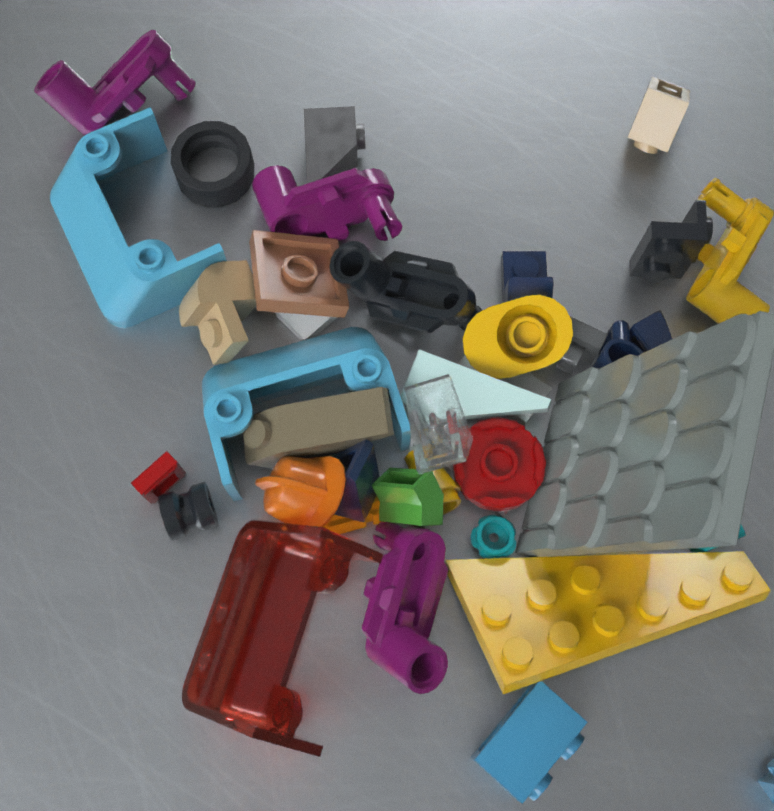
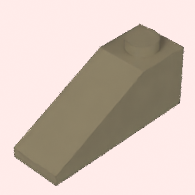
(317, 426)

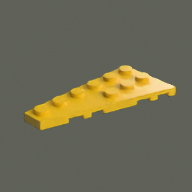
(573, 610)

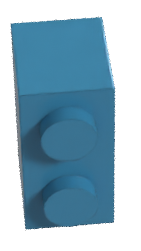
(530, 742)

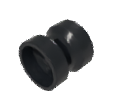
(198, 507)

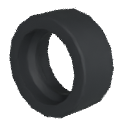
(205, 136)

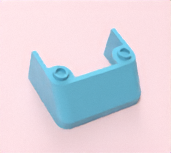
(125, 280)
(237, 385)

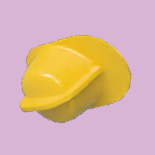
(518, 336)

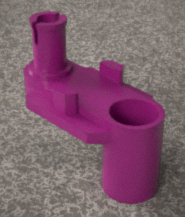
(92, 107)
(327, 203)
(404, 606)

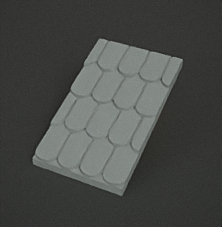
(654, 446)

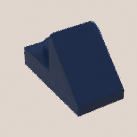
(525, 275)

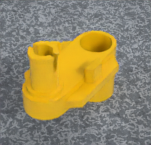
(716, 286)

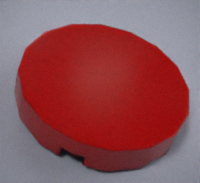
(501, 466)

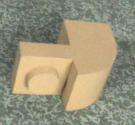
(218, 305)

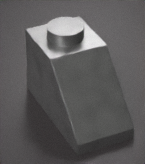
(331, 141)

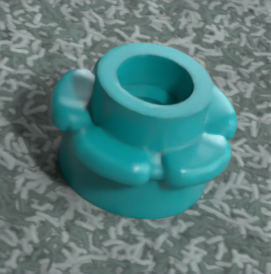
(494, 525)

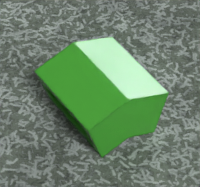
(409, 497)

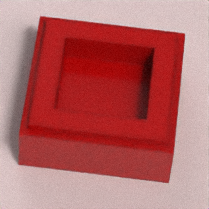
(159, 477)

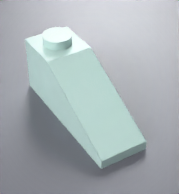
(477, 392)

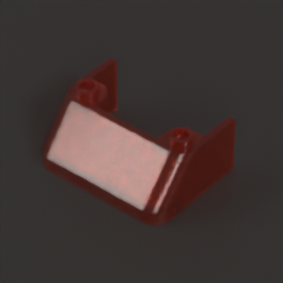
(259, 624)

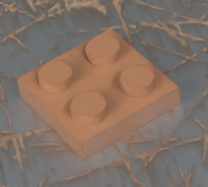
(295, 275)

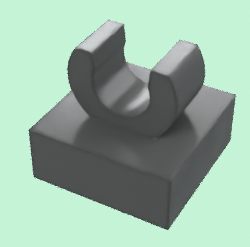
(584, 346)

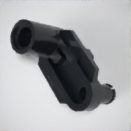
(405, 287)

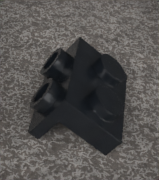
(672, 246)

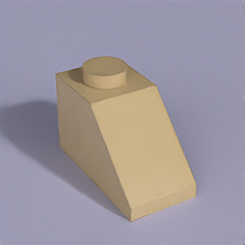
(659, 116)

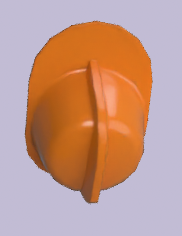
(303, 489)

